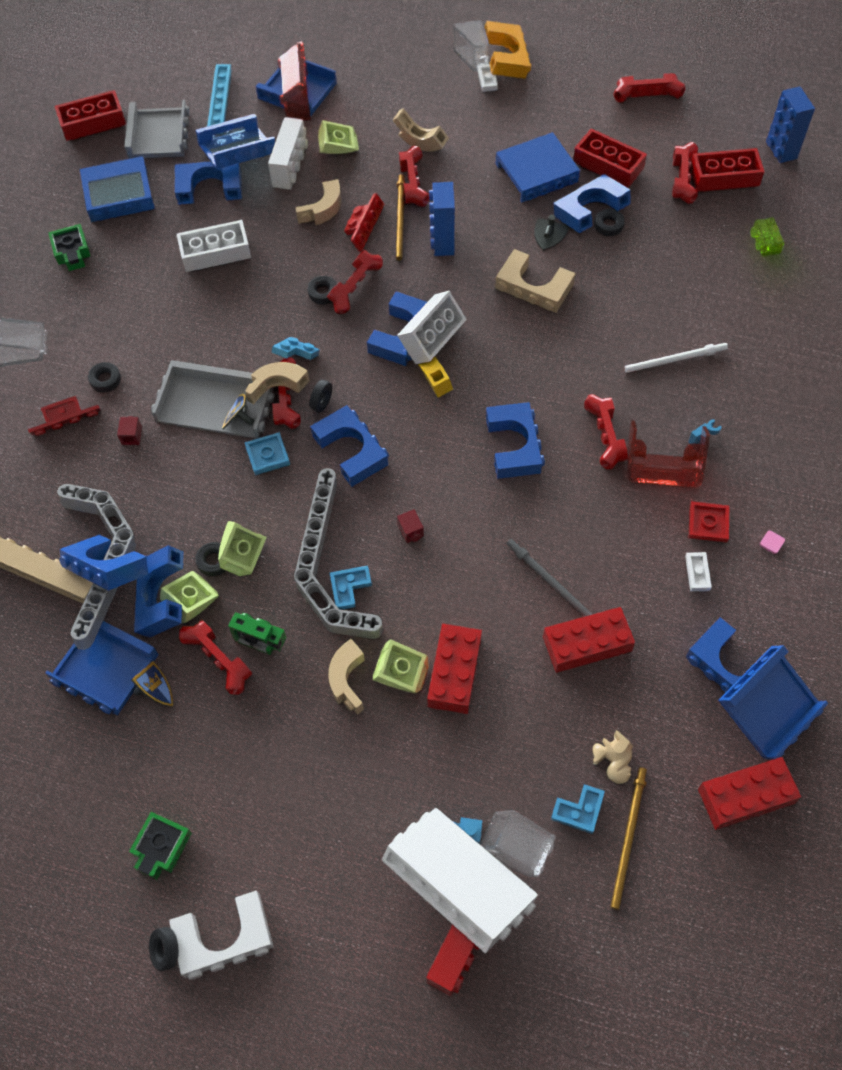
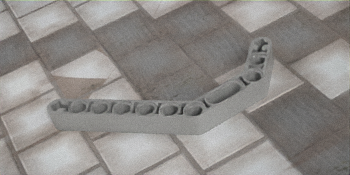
(123, 542)
(310, 570)

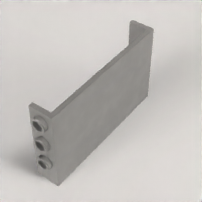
(202, 397)

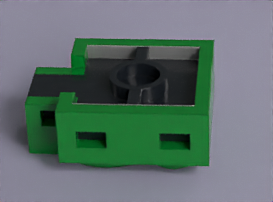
(70, 246)
(256, 633)
(159, 845)

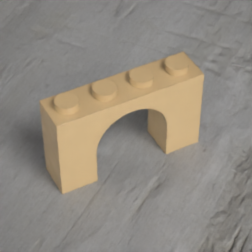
(546, 296)

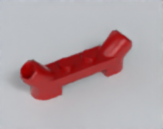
(667, 85)
(681, 186)
(412, 192)
(339, 293)
(604, 410)
(281, 411)
(203, 635)

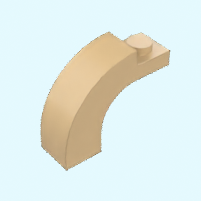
(414, 135)
(323, 209)
(274, 375)
(341, 666)

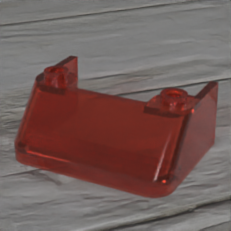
(294, 82)
(664, 469)

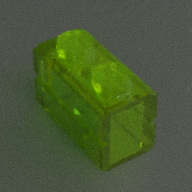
(767, 237)

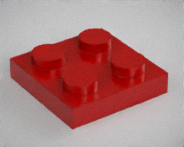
(709, 521)

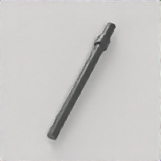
(524, 555)

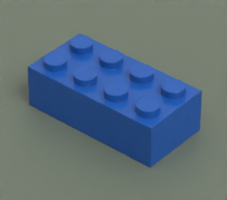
(790, 124)
(443, 218)

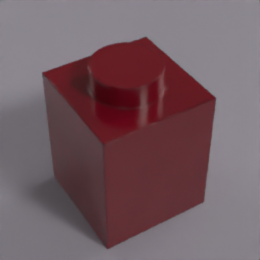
(129, 430)
(410, 526)

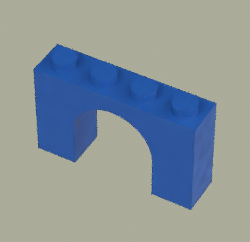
(190, 174)
(603, 189)
(390, 346)
(520, 419)
(347, 424)
(88, 561)
(151, 616)
(706, 651)

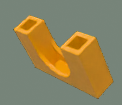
(509, 36)

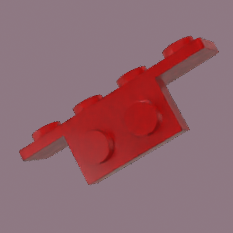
(363, 221)
(61, 413)

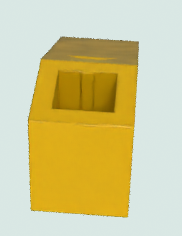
(436, 377)

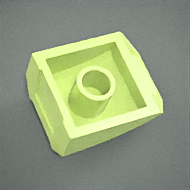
(337, 138)
(240, 549)
(191, 592)
(401, 667)

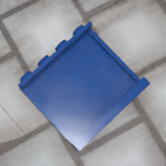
(319, 84)
(538, 166)
(105, 669)
(772, 704)

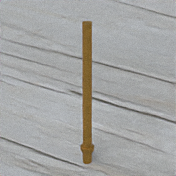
(400, 217)
(639, 783)

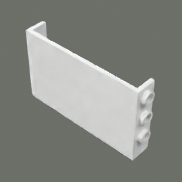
(460, 879)

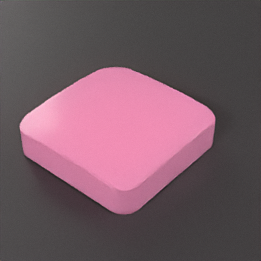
(772, 542)

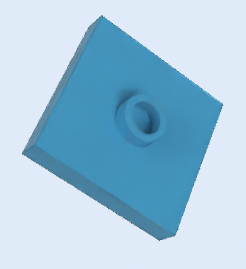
(267, 453)

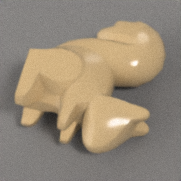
(619, 754)

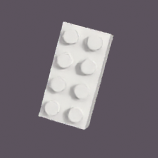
(287, 153)
(213, 245)
(432, 327)

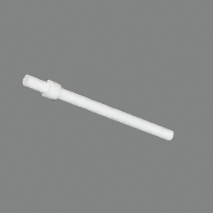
(707, 350)

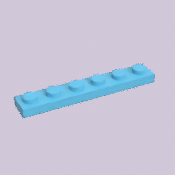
(219, 94)

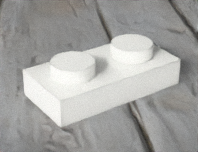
(487, 80)
(698, 571)

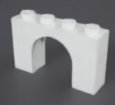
(253, 939)

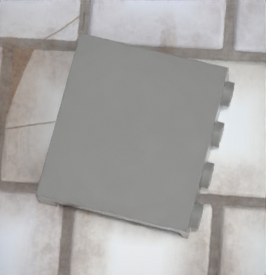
(156, 132)

